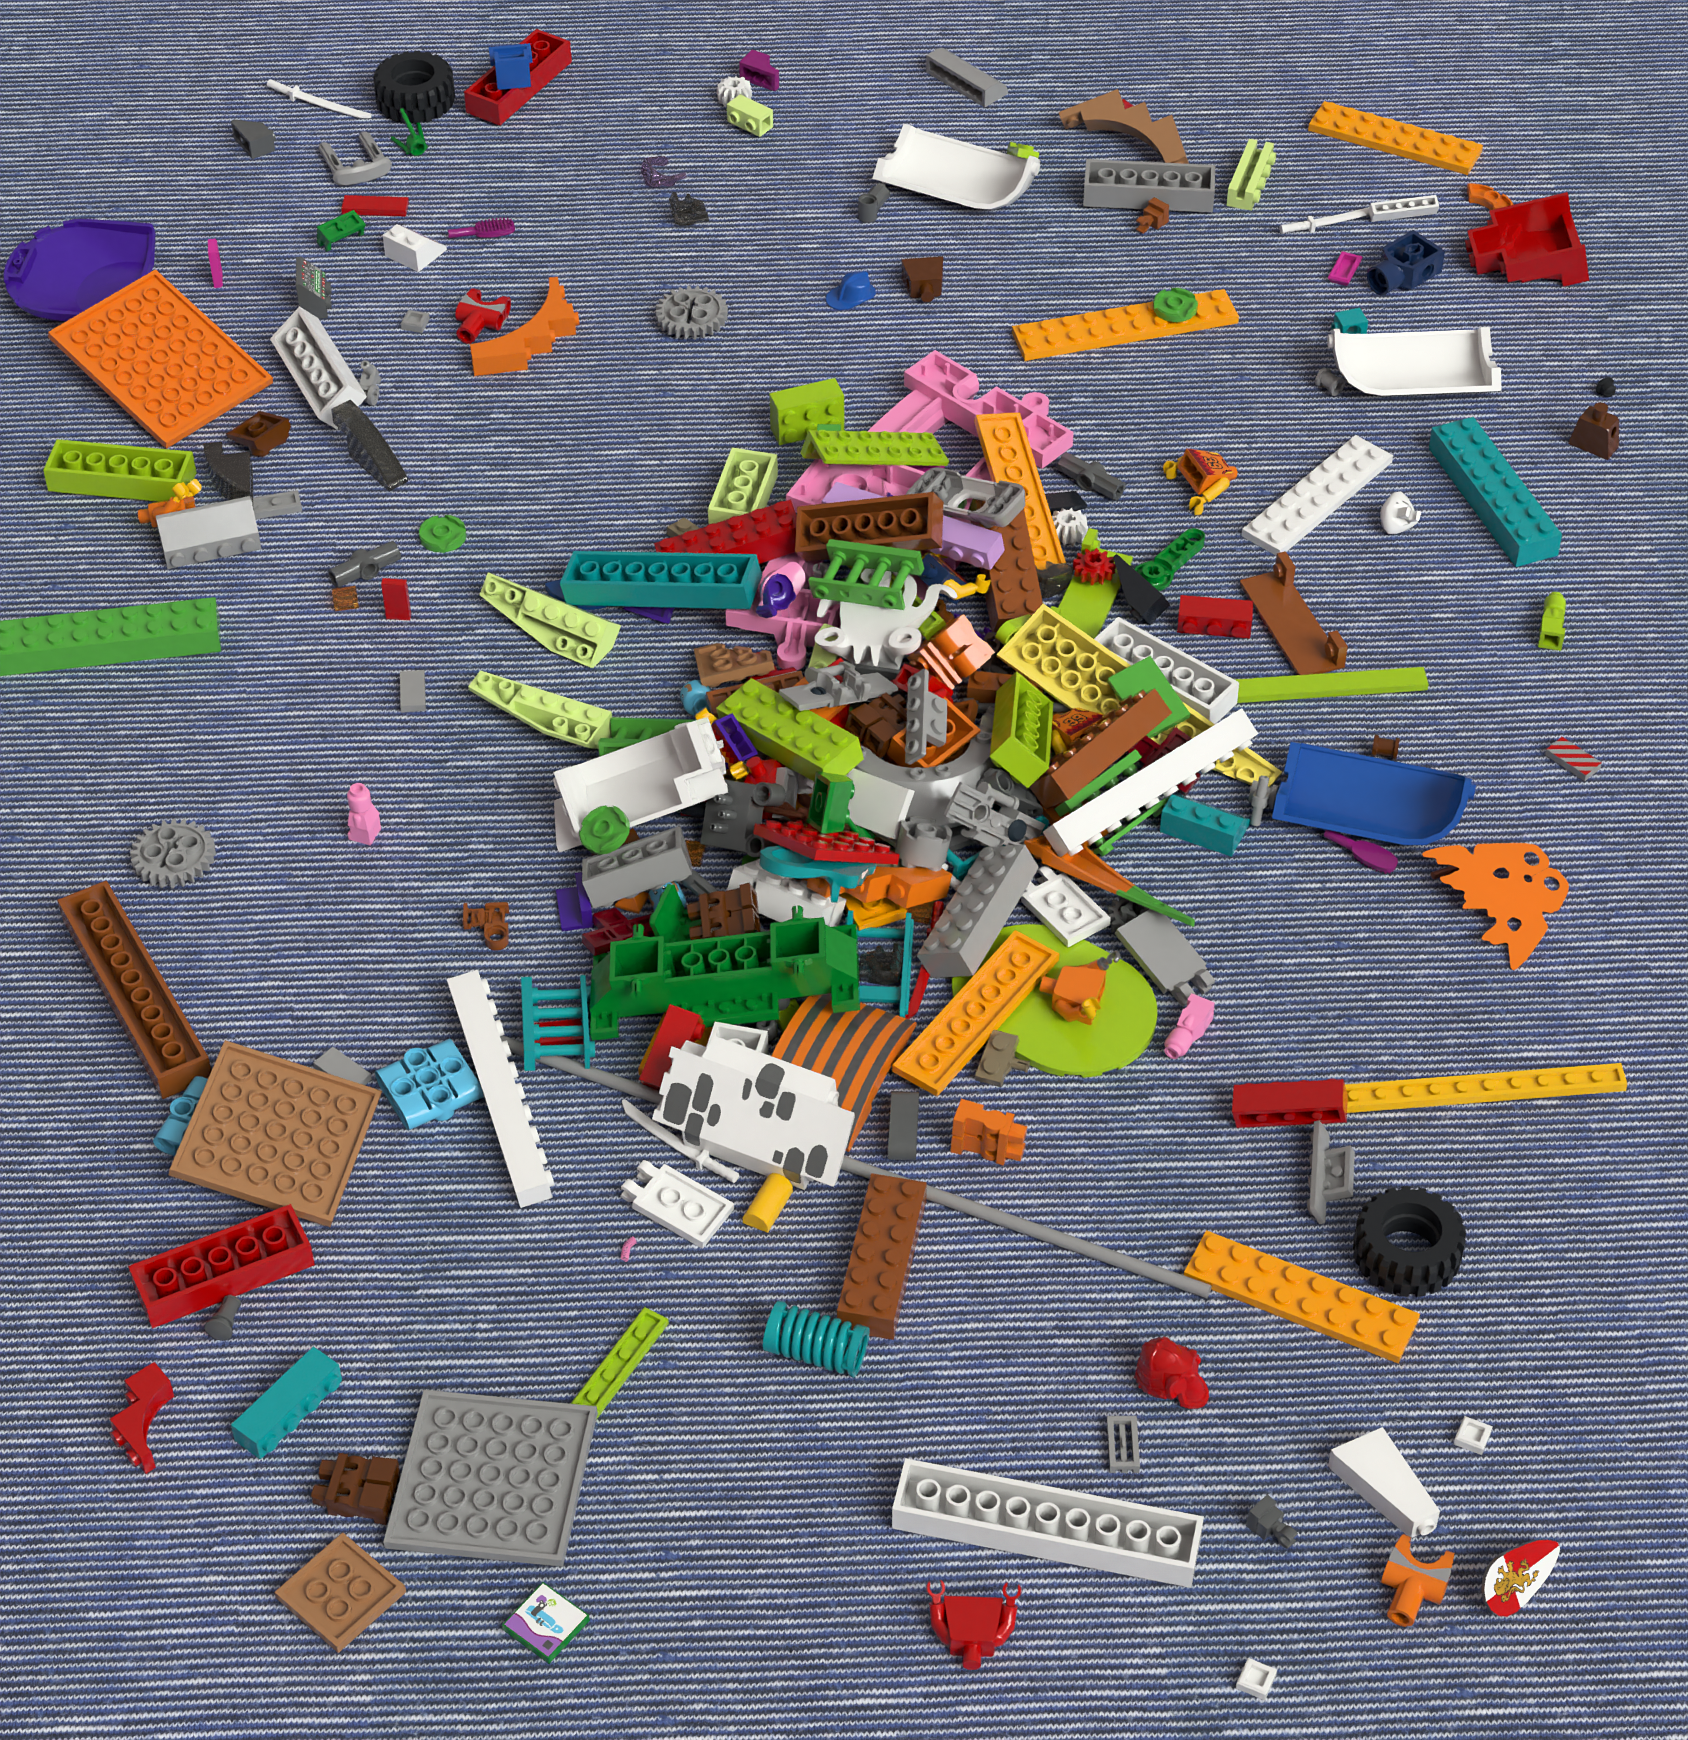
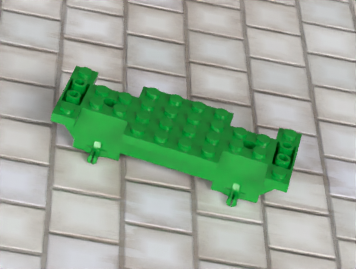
(725, 976)

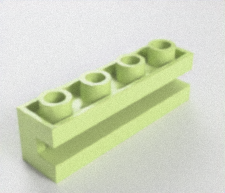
(1251, 175)

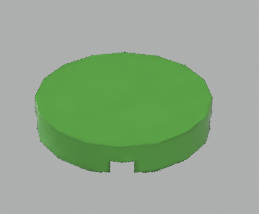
(1175, 305)
(442, 533)
(604, 830)

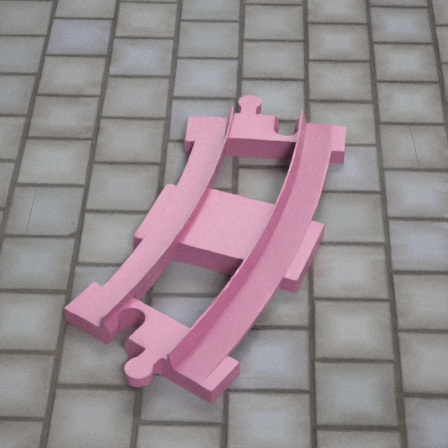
(939, 394)

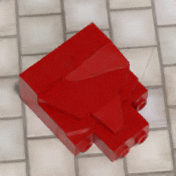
(1530, 242)

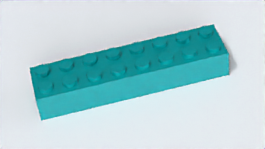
(1495, 492)
(661, 579)

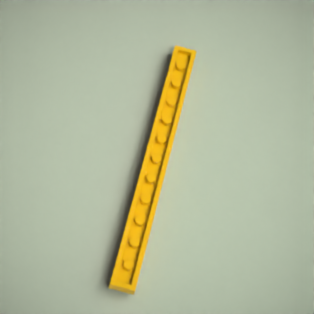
(1485, 1087)

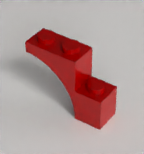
(146, 1395)

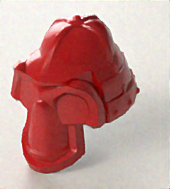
(1171, 1371)

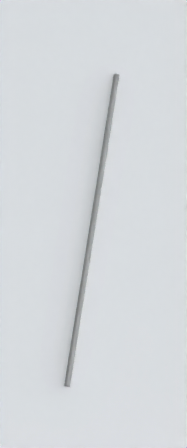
(933, 1194)

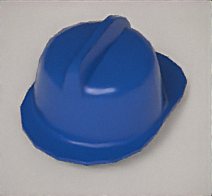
(852, 291)

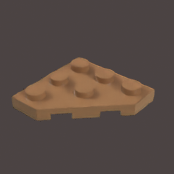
(722, 665)

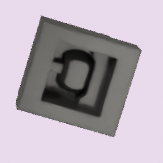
(1267, 1519)

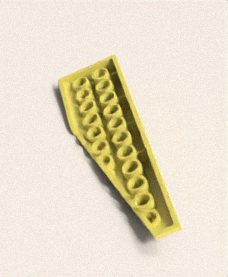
(1076, 674)

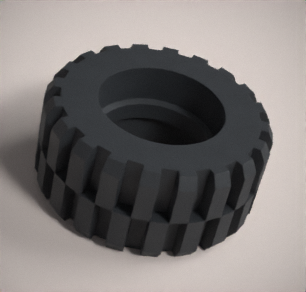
(417, 84)
(1415, 1213)

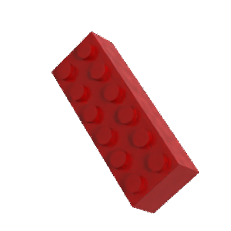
(549, 58)
(762, 532)
(221, 1265)

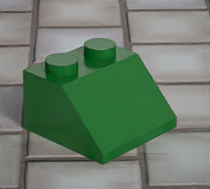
(830, 802)

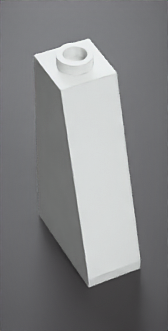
(1386, 1481)

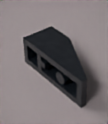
(1142, 597)

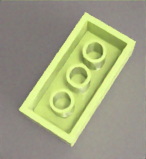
(743, 484)

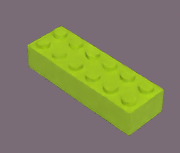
(117, 470)
(1021, 730)
(789, 735)

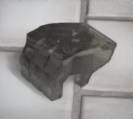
(687, 211)
(1054, 578)
(881, 966)

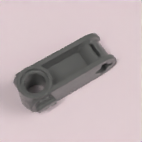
(1002, 782)

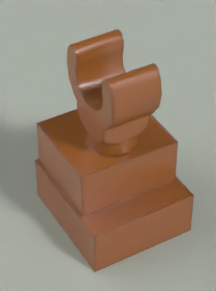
(1154, 215)

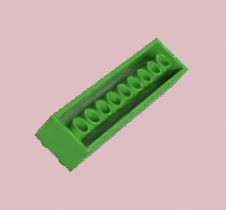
(109, 636)

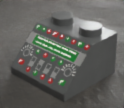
(313, 289)

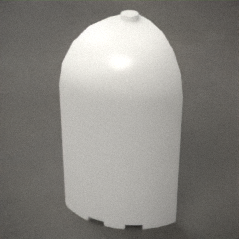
(956, 170)
(1417, 362)

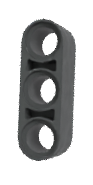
(903, 1125)

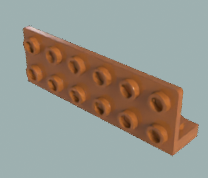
(1293, 622)

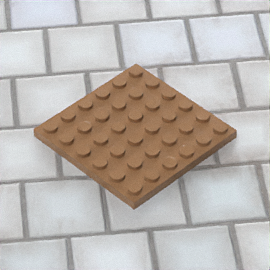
(276, 1133)

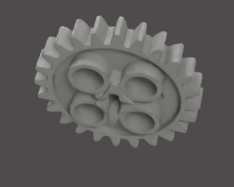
(676, 310)
(173, 853)

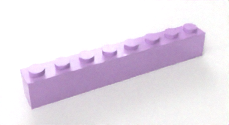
(959, 539)

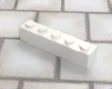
(1403, 208)

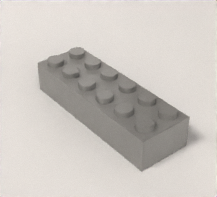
(1136, 182)
(977, 911)

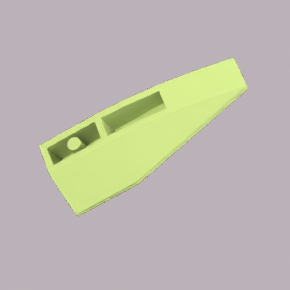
(552, 622)
(545, 710)

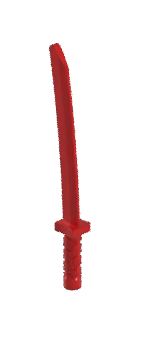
(923, 977)

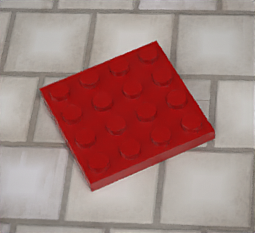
(836, 846)

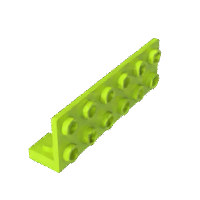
(873, 448)
(1087, 604)

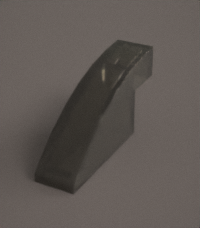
(368, 446)
(229, 472)

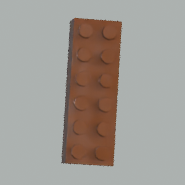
(890, 521)
(1014, 577)
(1100, 747)
(882, 1254)

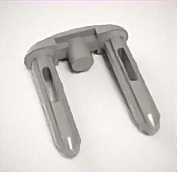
(360, 171)

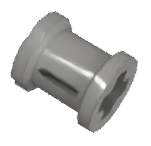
(1330, 381)

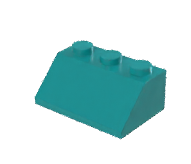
(1203, 824)

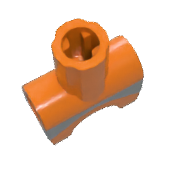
(1414, 1581)

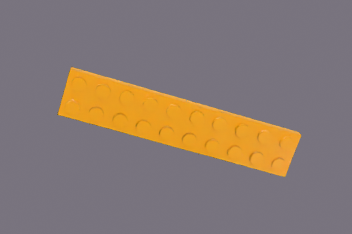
(1117, 327)

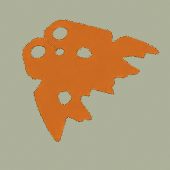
(1505, 896)

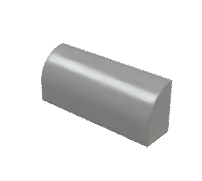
(964, 77)

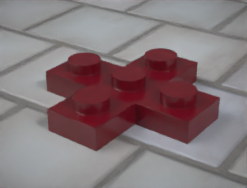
(1152, 751)
(613, 927)

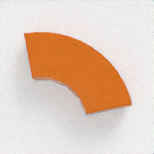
(1486, 196)

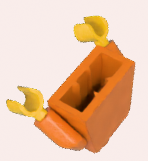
(183, 500)

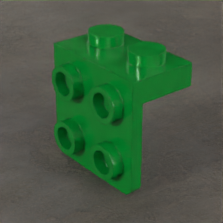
(671, 918)

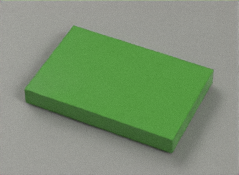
(1148, 676)

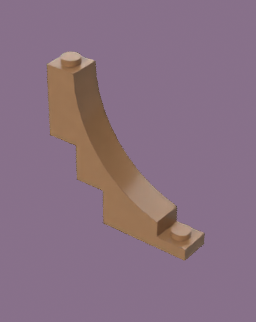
(1109, 113)

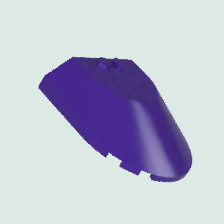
(77, 265)

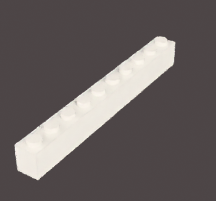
(1150, 783)
(500, 1090)

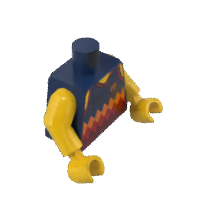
(939, 572)

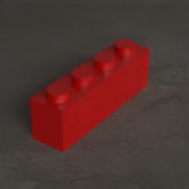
(1290, 1103)

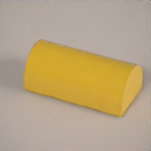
(768, 1202)

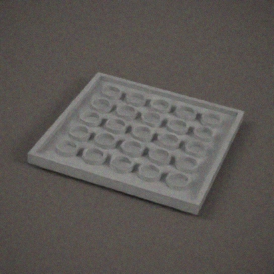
(491, 1478)

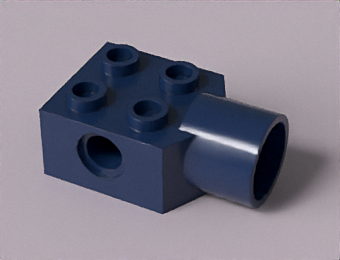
(1405, 264)

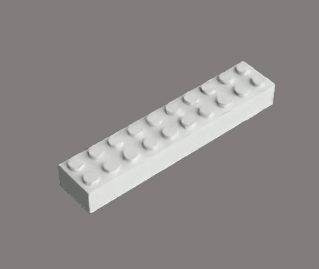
(1047, 1522)

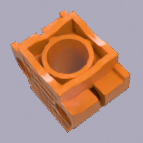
(952, 652)

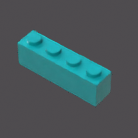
(286, 1403)

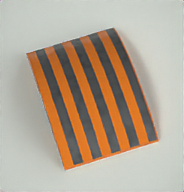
(848, 1047)

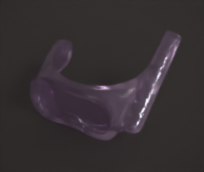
(656, 179)

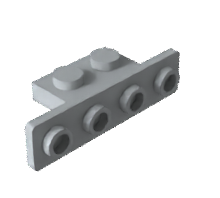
(924, 718)
(1331, 1173)

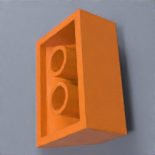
(958, 733)

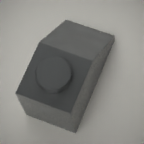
(253, 137)

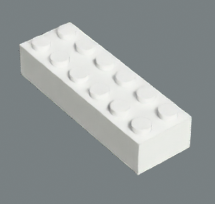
(316, 364)
(1194, 682)

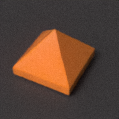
(633, 904)

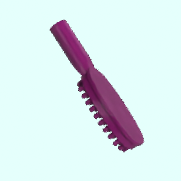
(485, 229)
(1366, 852)

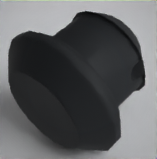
(1606, 387)

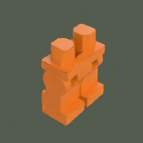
(987, 1133)

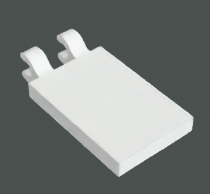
(878, 803)
(1064, 907)
(677, 1203)

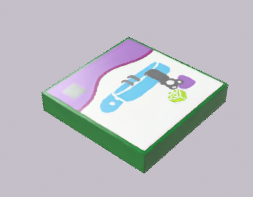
(545, 1622)

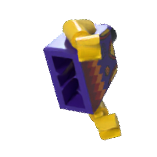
(736, 744)

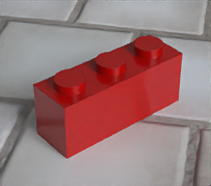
(1215, 616)
(674, 1031)

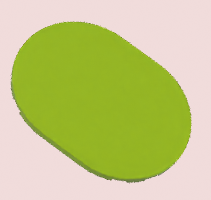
(1060, 1047)

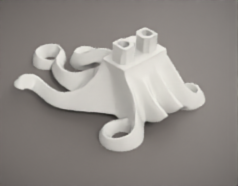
(876, 633)

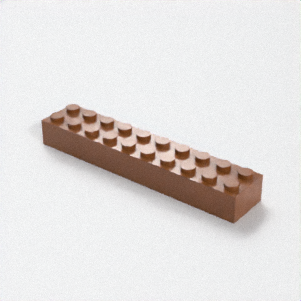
(134, 989)

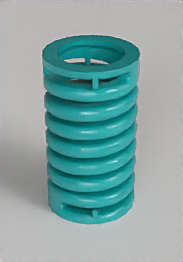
(820, 1332)

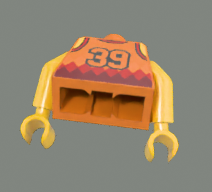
(1205, 473)
(1071, 726)

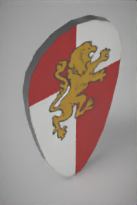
(1517, 1575)

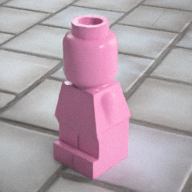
(363, 816)
(1190, 1026)

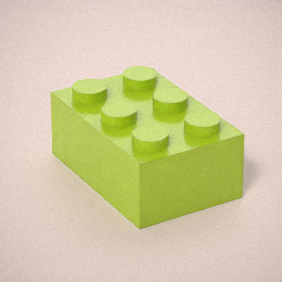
(803, 407)

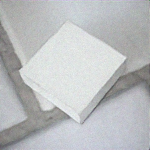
(1473, 1435)
(1256, 1679)

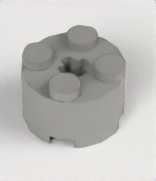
(923, 843)

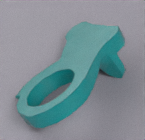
(795, 865)

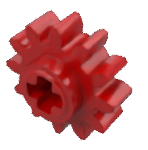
(1094, 566)

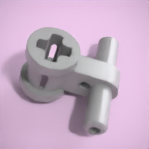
(368, 382)
(1260, 797)

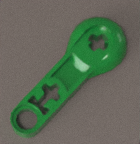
(1162, 569)

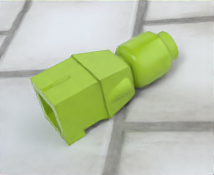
(1551, 627)

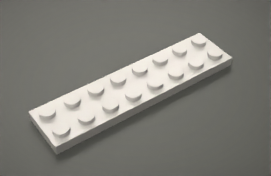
(1317, 495)

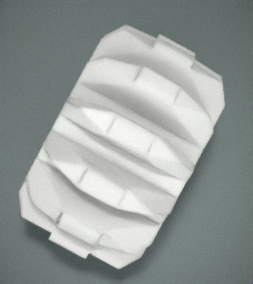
(731, 88)
(1070, 526)

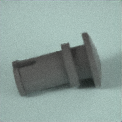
(221, 1323)

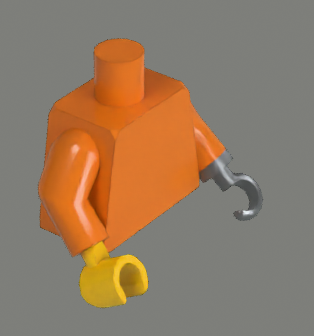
(1079, 989)

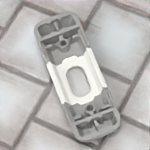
(1001, 499)

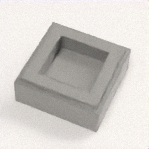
(415, 321)

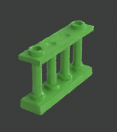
(871, 557)
(635, 730)
(1110, 780)

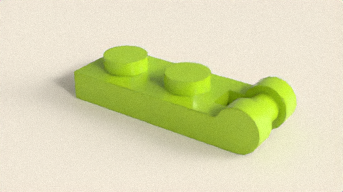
(1021, 150)

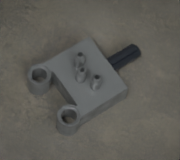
(732, 815)

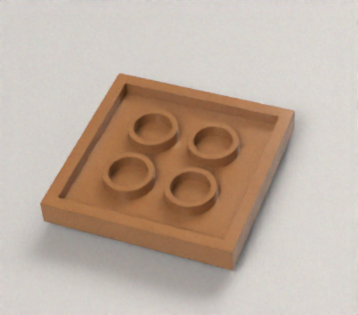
(340, 1592)

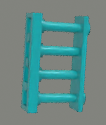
(533, 1032)

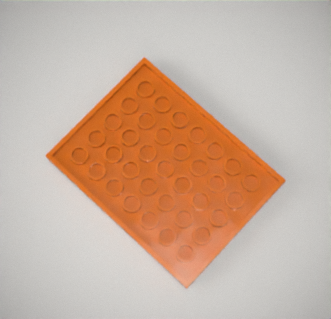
(160, 358)

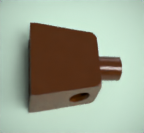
(923, 277)
(1597, 431)

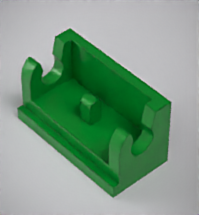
(339, 228)

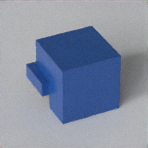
(511, 65)

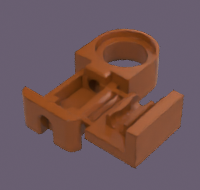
(491, 921)

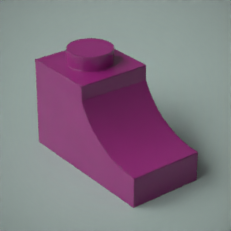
(757, 69)

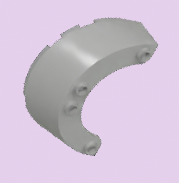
(935, 784)

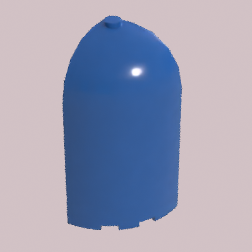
(1370, 796)

